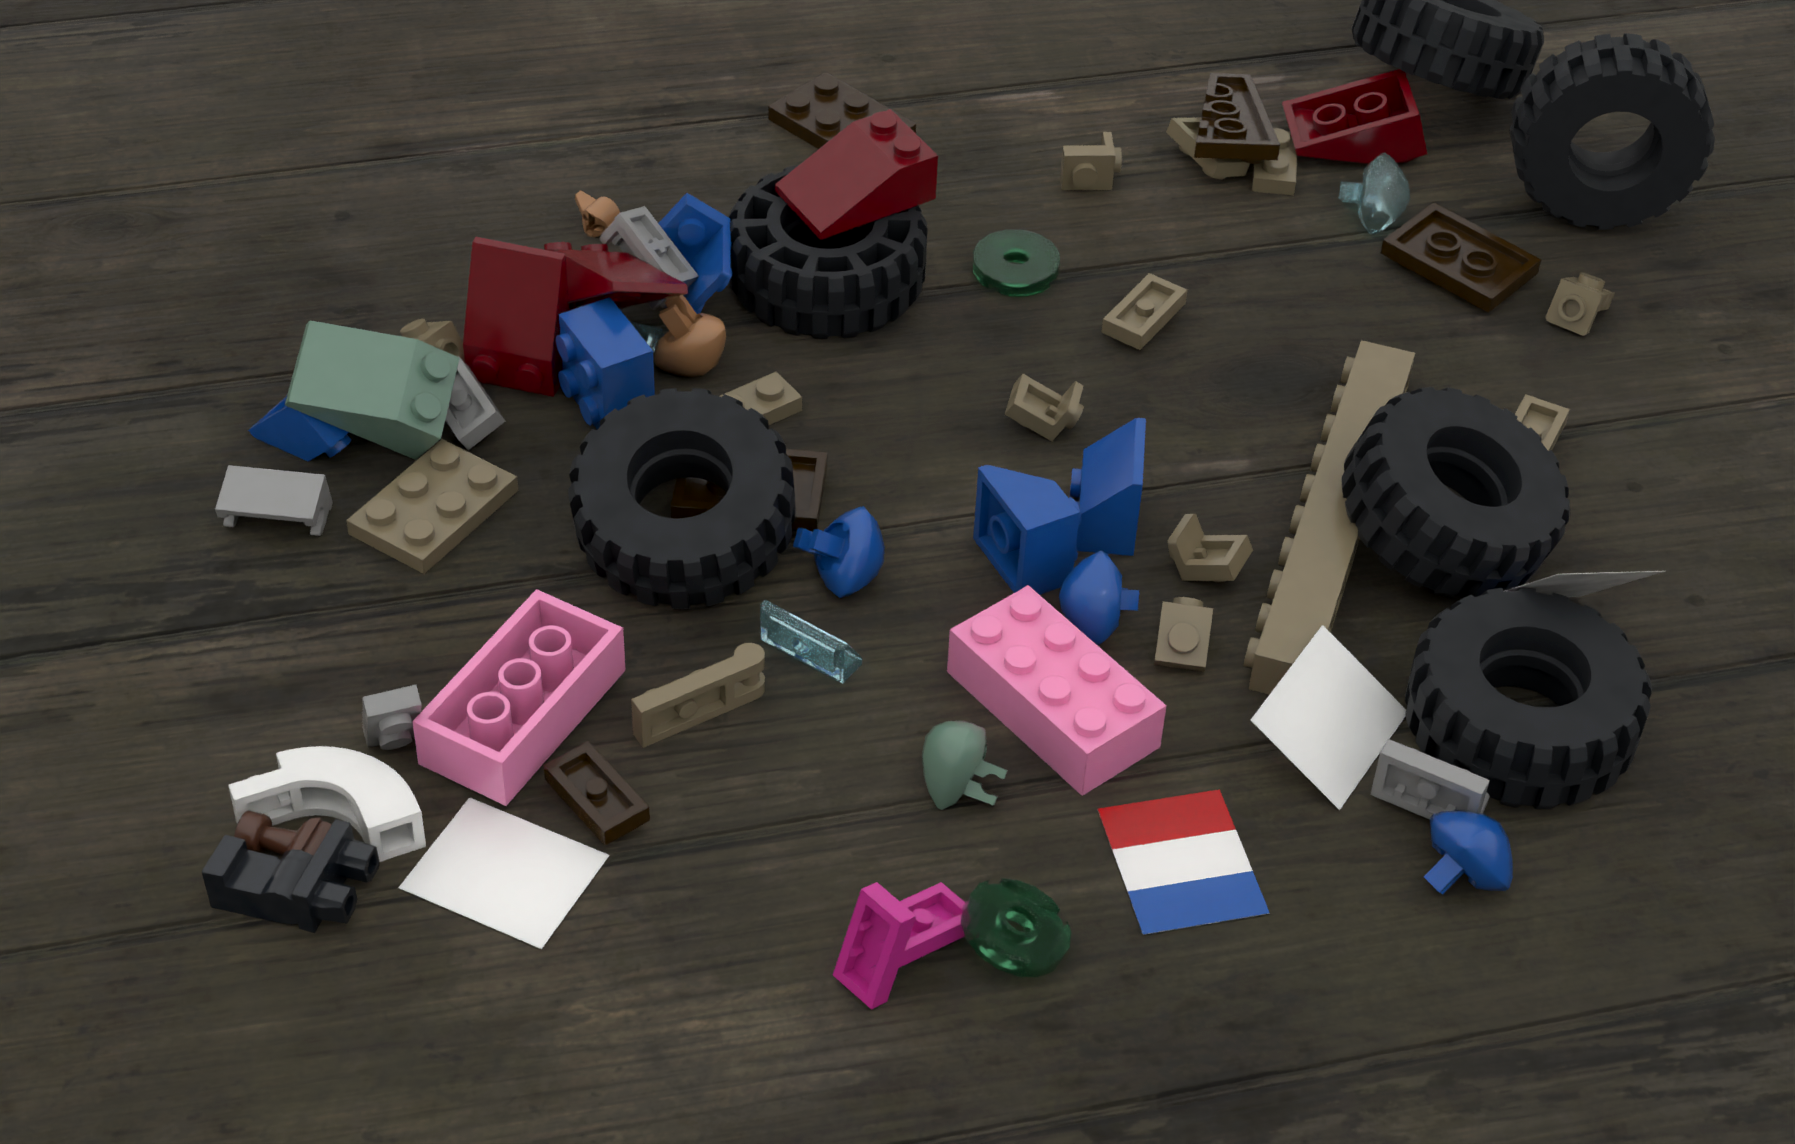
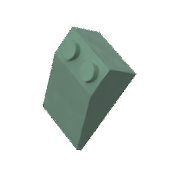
(374, 385)

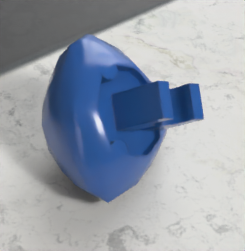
(846, 551)
(1094, 597)
(1470, 846)

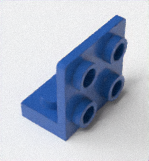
(705, 242)

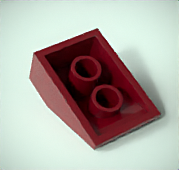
(1358, 121)
(861, 176)
(619, 275)
(515, 315)

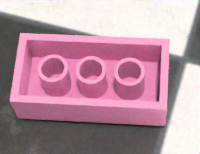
(1055, 689)
(519, 697)

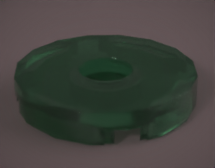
(1036, 253)
(1006, 948)

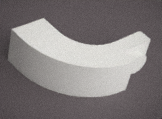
(339, 786)

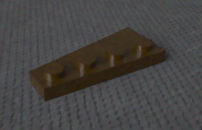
(1235, 122)

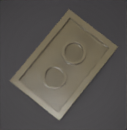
(432, 506)

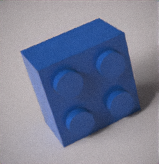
(602, 359)

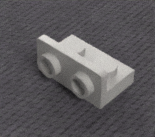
(1426, 783)

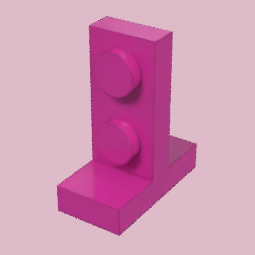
(892, 934)

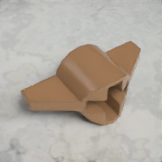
(596, 213)

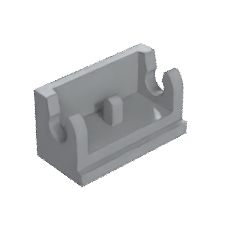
(645, 239)
(274, 496)

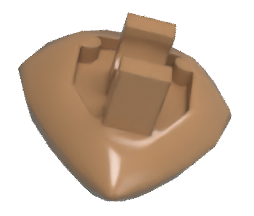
(692, 342)

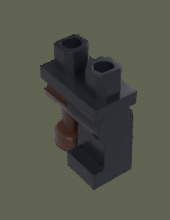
(299, 886)

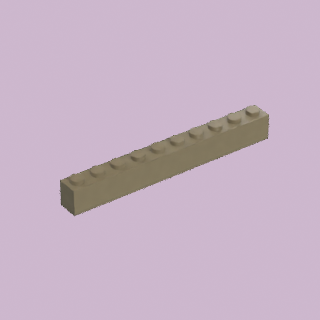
(1324, 539)

